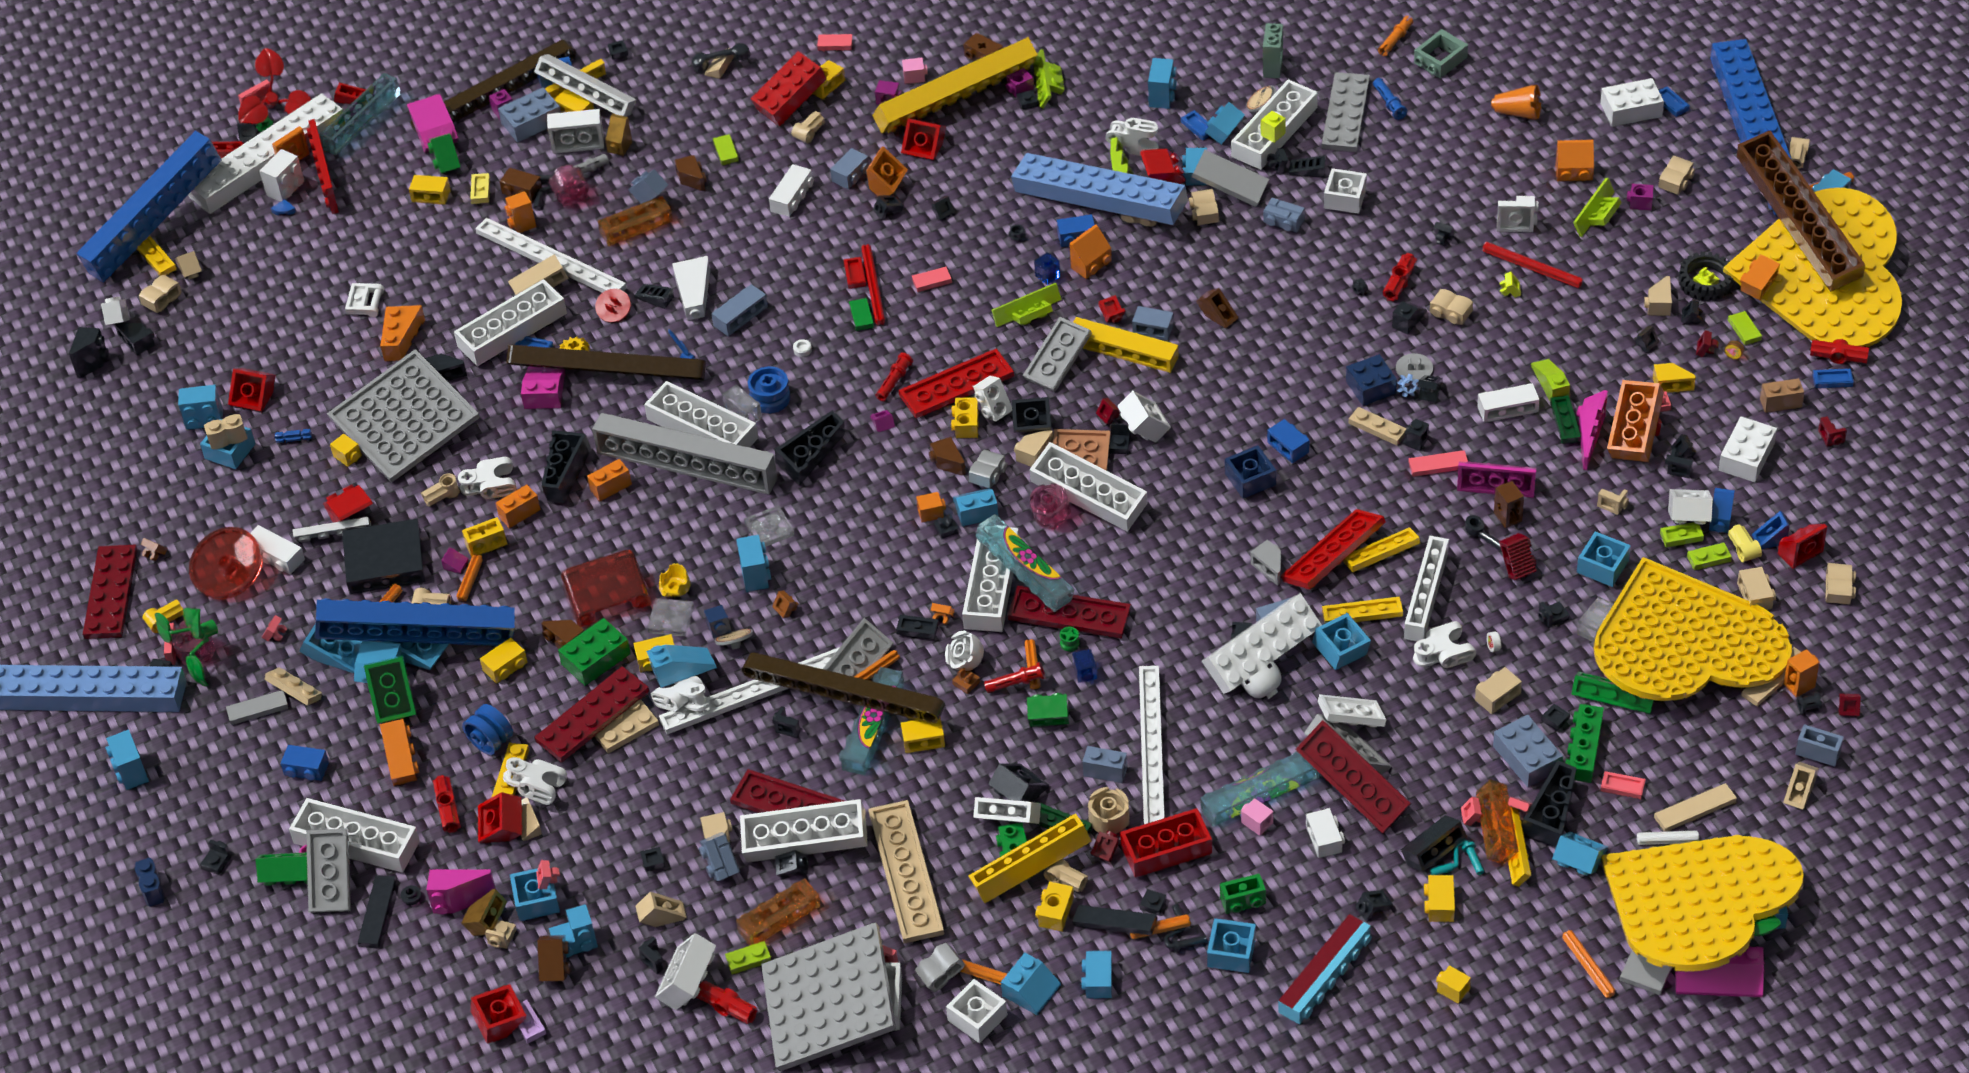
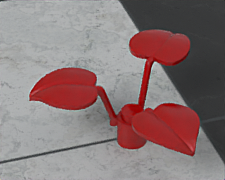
(255, 111)

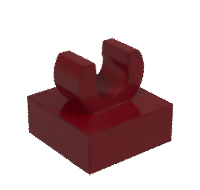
(1706, 344)
(1107, 411)
(1849, 704)

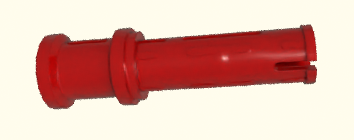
(898, 371)
(1023, 675)

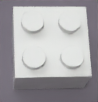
(282, 175)
(1345, 190)
(1143, 417)
(1690, 506)
(976, 1010)

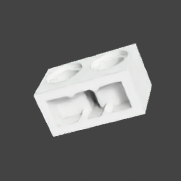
(996, 396)

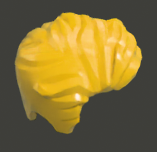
(674, 581)

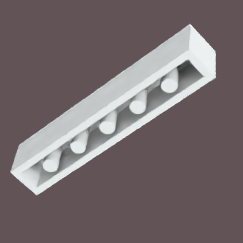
(585, 85)
(1426, 588)

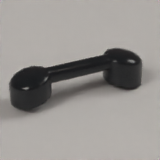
(701, 60)
(1474, 527)

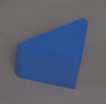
(1772, 531)

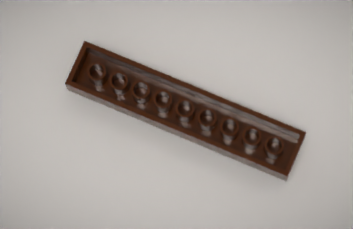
(1800, 211)

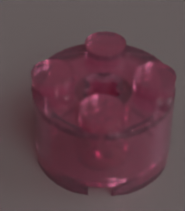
(569, 185)
(1050, 505)
(185, 643)

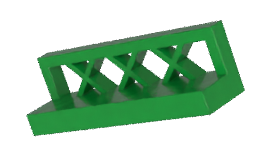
(1605, 691)

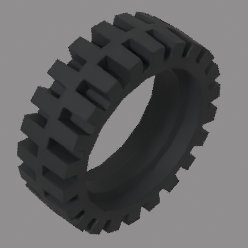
(1704, 291)

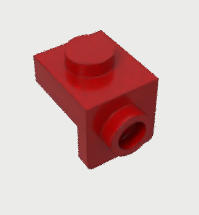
(1111, 309)

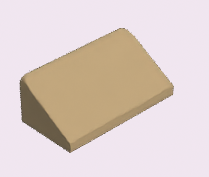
(719, 66)
(529, 822)

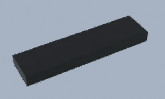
(377, 911)
(1115, 919)

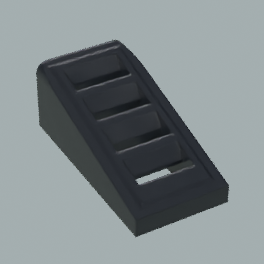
(1312, 166)
(662, 299)

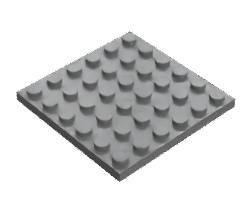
(403, 415)
(828, 997)

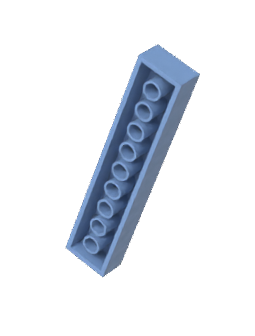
(1100, 188)
(91, 688)

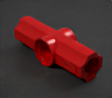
(1399, 277)
(1839, 351)
(446, 804)
(727, 1002)

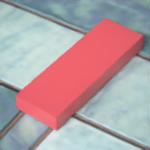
(1436, 463)

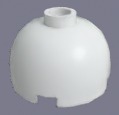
(964, 652)
(1264, 682)

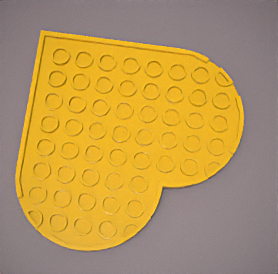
(1855, 312)
(1680, 633)
(1700, 898)

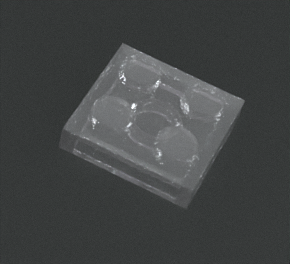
(770, 526)
(670, 617)

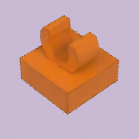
(942, 610)

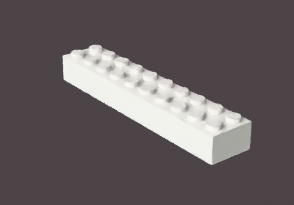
(242, 166)

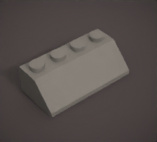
(1355, 741)

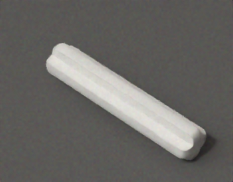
(1672, 837)

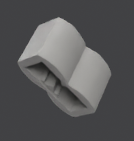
(987, 469)
(939, 967)

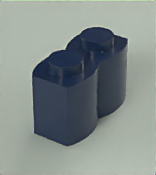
(149, 882)

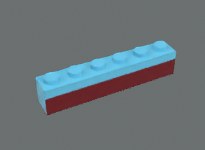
(1324, 969)

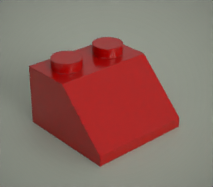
(923, 139)
(1163, 165)
(250, 388)
(346, 503)
(1803, 544)
(500, 818)
(497, 1013)

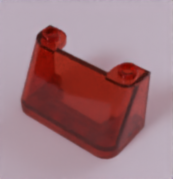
(604, 585)

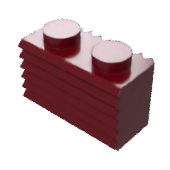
(1518, 556)

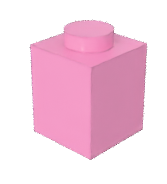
(914, 70)
(1256, 816)

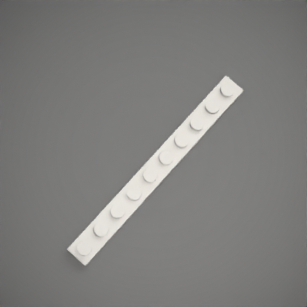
(539, 252)
(732, 699)
(1151, 744)

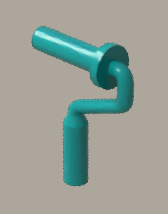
(1468, 847)

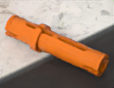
(1399, 31)

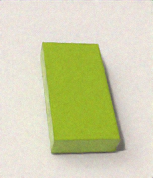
(725, 149)
(1744, 328)

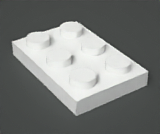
(1351, 710)

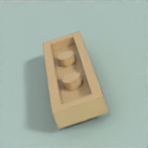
(1377, 426)
(293, 686)

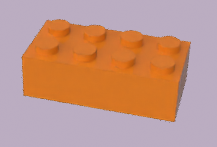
(1635, 420)

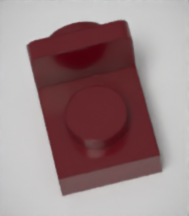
(1829, 434)
(1105, 845)

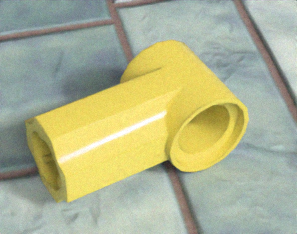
(1745, 546)

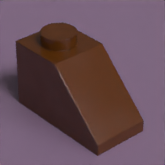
(1217, 308)
(947, 456)

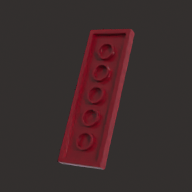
(110, 591)
(1082, 613)
(591, 714)
(1353, 776)
(767, 794)

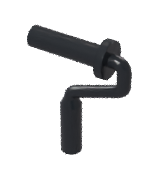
(538, 198)
(1176, 945)

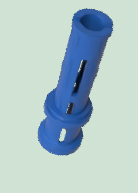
(1392, 102)

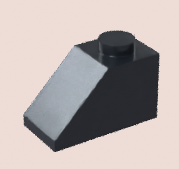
(1407, 316)
(135, 336)
(448, 366)

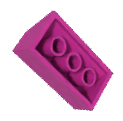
(1487, 476)
(1739, 977)

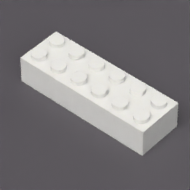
(1290, 101)
(510, 322)
(692, 414)
(1090, 486)
(987, 591)
(1261, 643)
(804, 829)
(370, 837)

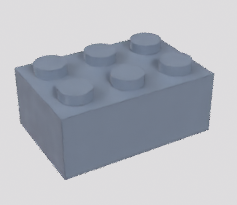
(528, 114)
(1526, 750)

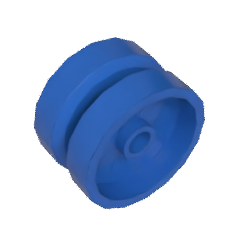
(770, 389)
(487, 729)

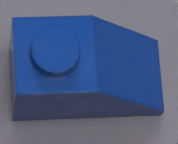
(1721, 510)

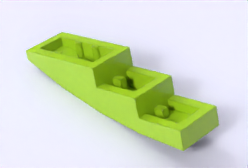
(1118, 158)

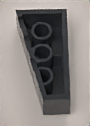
(809, 447)
(564, 464)
(1550, 809)

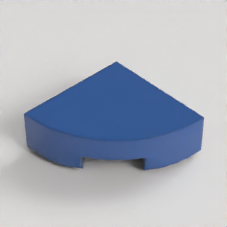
(283, 207)

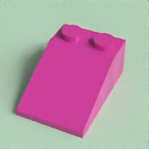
(431, 119)
(542, 388)
(457, 889)

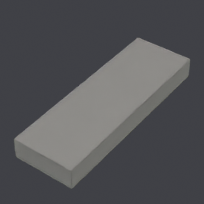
(257, 707)

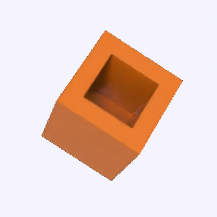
(930, 506)

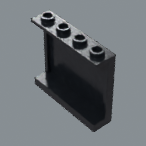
(383, 556)

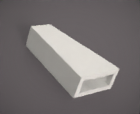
(693, 283)

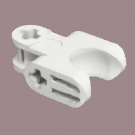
(1134, 134)
(486, 479)
(1440, 648)
(685, 693)
(535, 779)

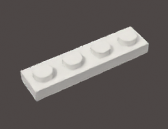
(324, 530)

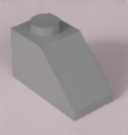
(1267, 560)

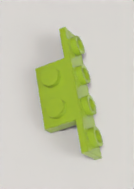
(1048, 78)
(1598, 209)
(1027, 307)

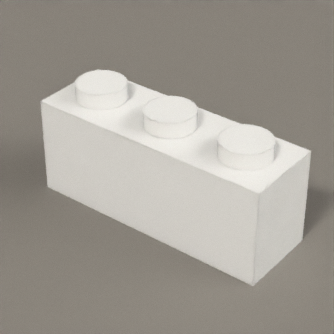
(791, 190)
(115, 310)
(1508, 402)
(278, 551)
(1007, 810)

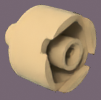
(1108, 810)

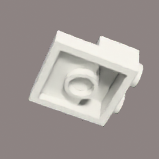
(1517, 215)

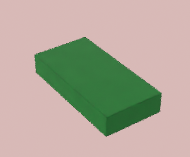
(861, 314)

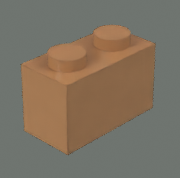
(1782, 395)

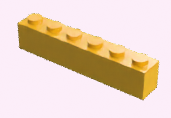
(1130, 346)
(1030, 858)

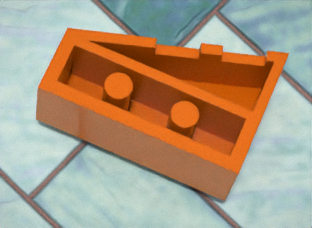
(399, 328)
(399, 752)

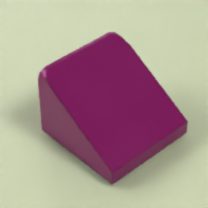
(882, 420)
(454, 561)

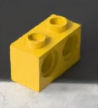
(966, 418)
(484, 537)

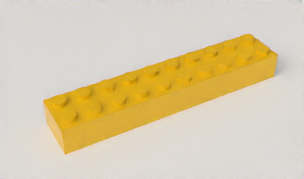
(954, 85)

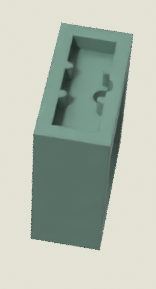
(1446, 41)
(1272, 50)

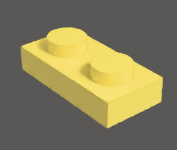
(480, 188)

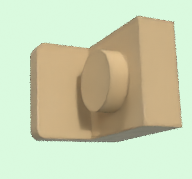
(1612, 502)
(501, 934)

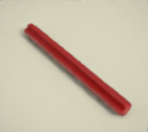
(1532, 264)
(873, 284)

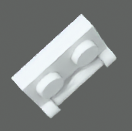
(359, 296)

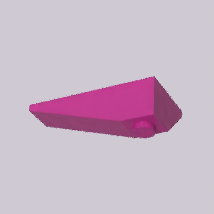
(1591, 419)

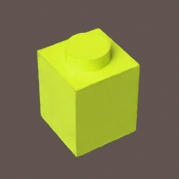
(1273, 126)

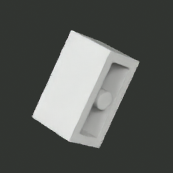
(1324, 832)

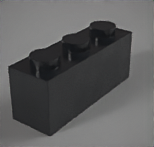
(1434, 843)

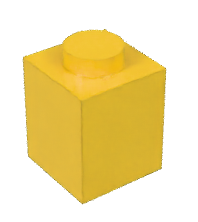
(345, 450)
(1453, 984)

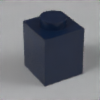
(717, 621)

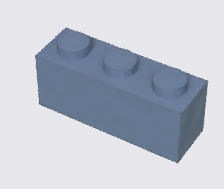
(739, 310)

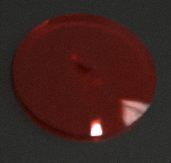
(225, 563)

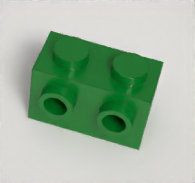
(444, 153)
(1048, 710)
(1010, 837)
(1242, 893)

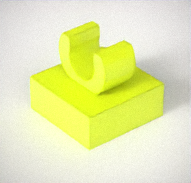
(1706, 277)
(1510, 285)

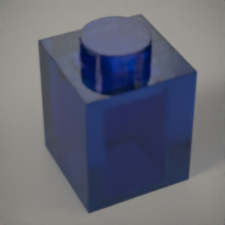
(1047, 268)
(1084, 665)

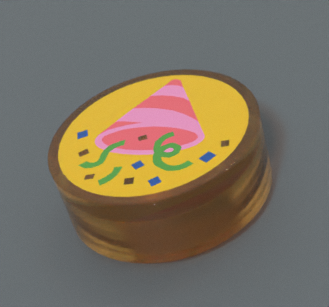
(1734, 350)

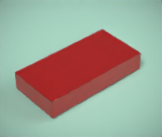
(854, 272)

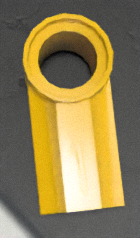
(170, 611)

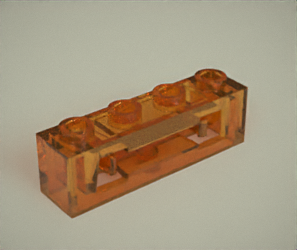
(635, 220)
(1497, 822)
(778, 912)

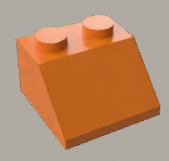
(1574, 160)
(885, 173)
(1090, 252)

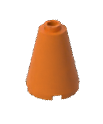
(1519, 102)

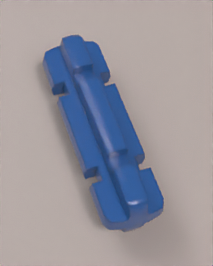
(295, 435)

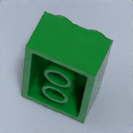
(594, 651)
(390, 689)

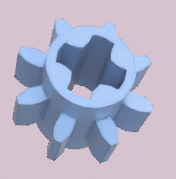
(1413, 386)

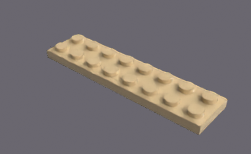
(906, 872)

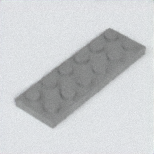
(1345, 112)

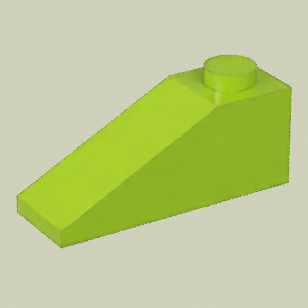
(1551, 378)

